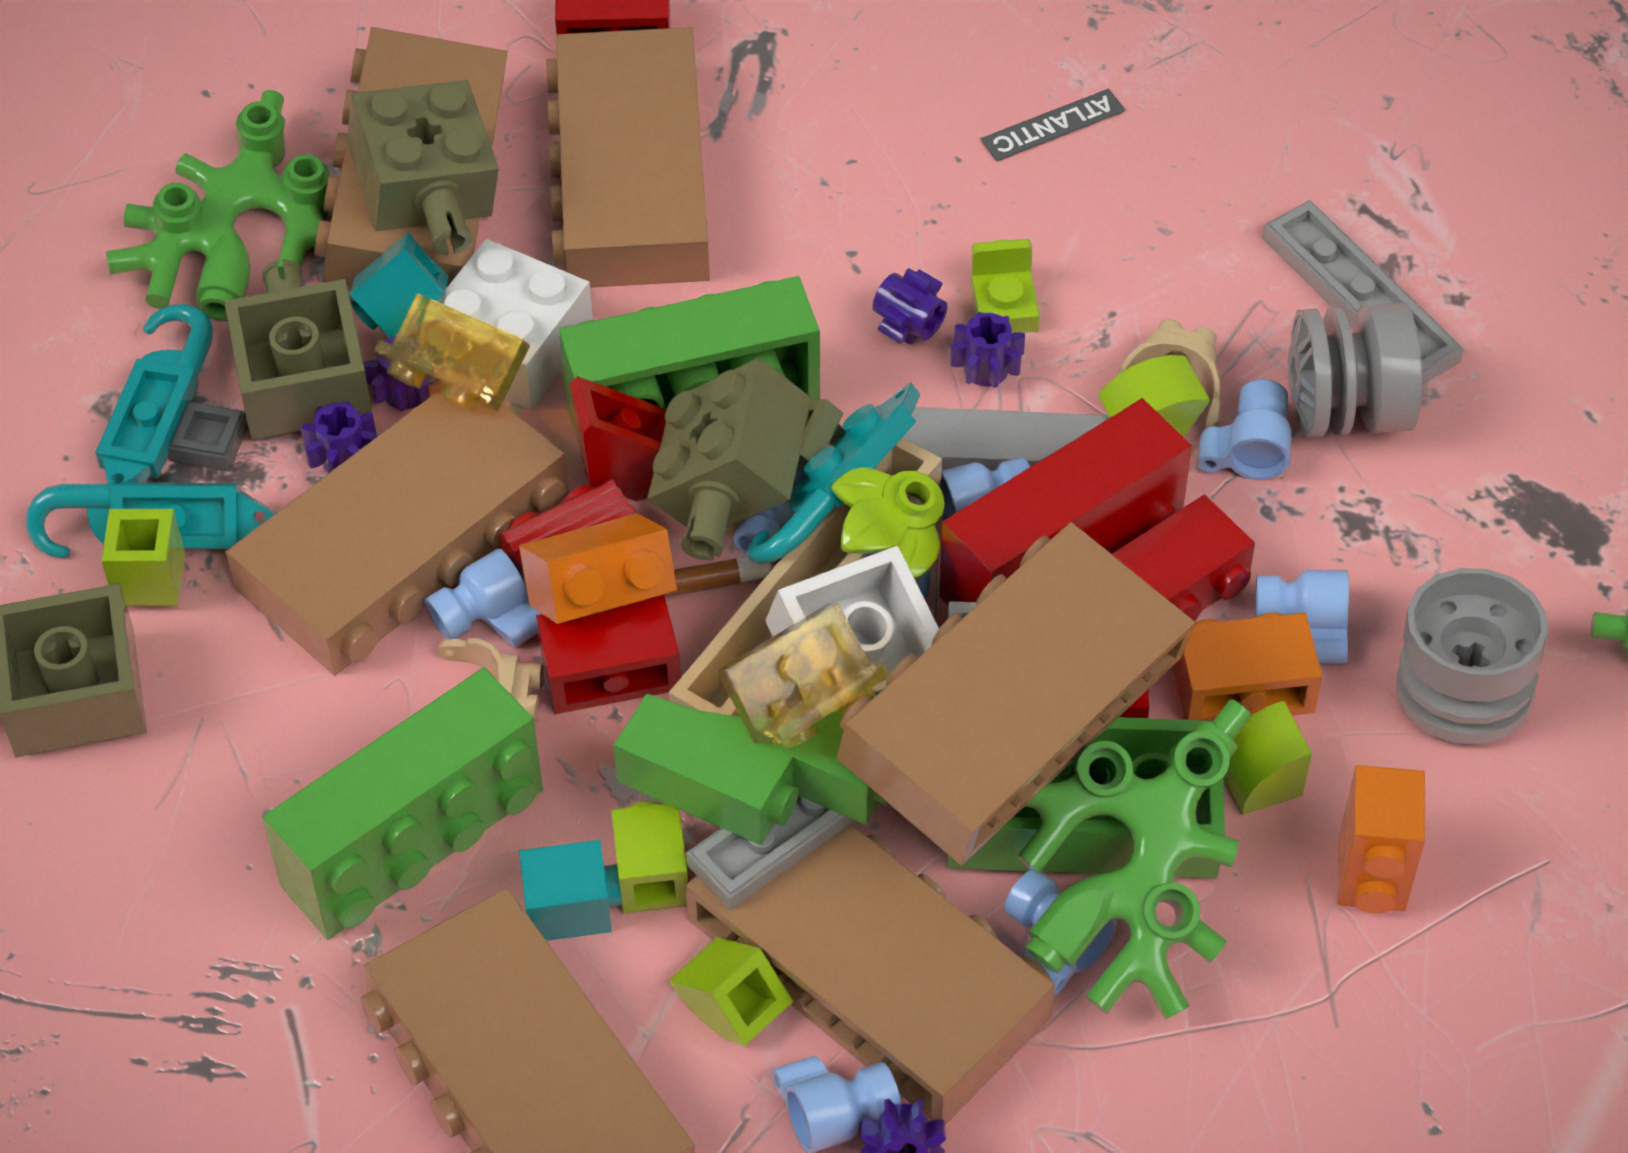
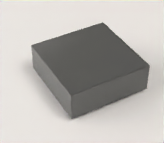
(208, 436)

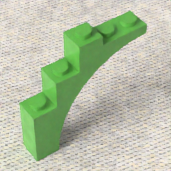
(721, 776)

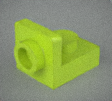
(1004, 282)

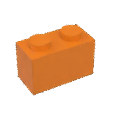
(598, 568)
(1251, 663)
(1381, 838)

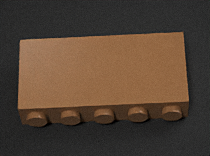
(392, 62)
(627, 158)
(395, 526)
(1012, 690)
(889, 968)
(512, 1041)

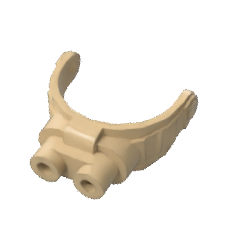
(1199, 351)
(506, 668)

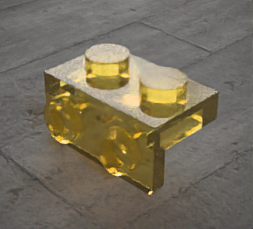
(455, 353)
(800, 678)

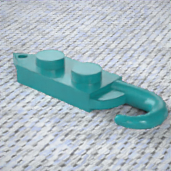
(154, 400)
(866, 441)
(205, 512)

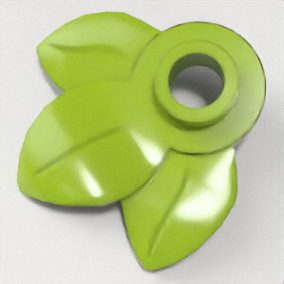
(886, 518)

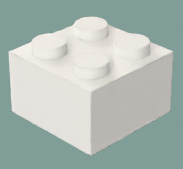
(525, 301)
(877, 601)

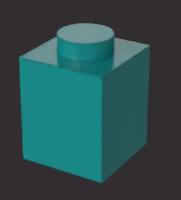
(391, 283)
(569, 889)

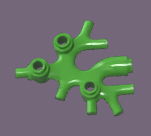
(207, 226)
(1164, 836)

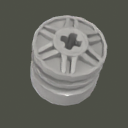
(1366, 369)
(1471, 655)

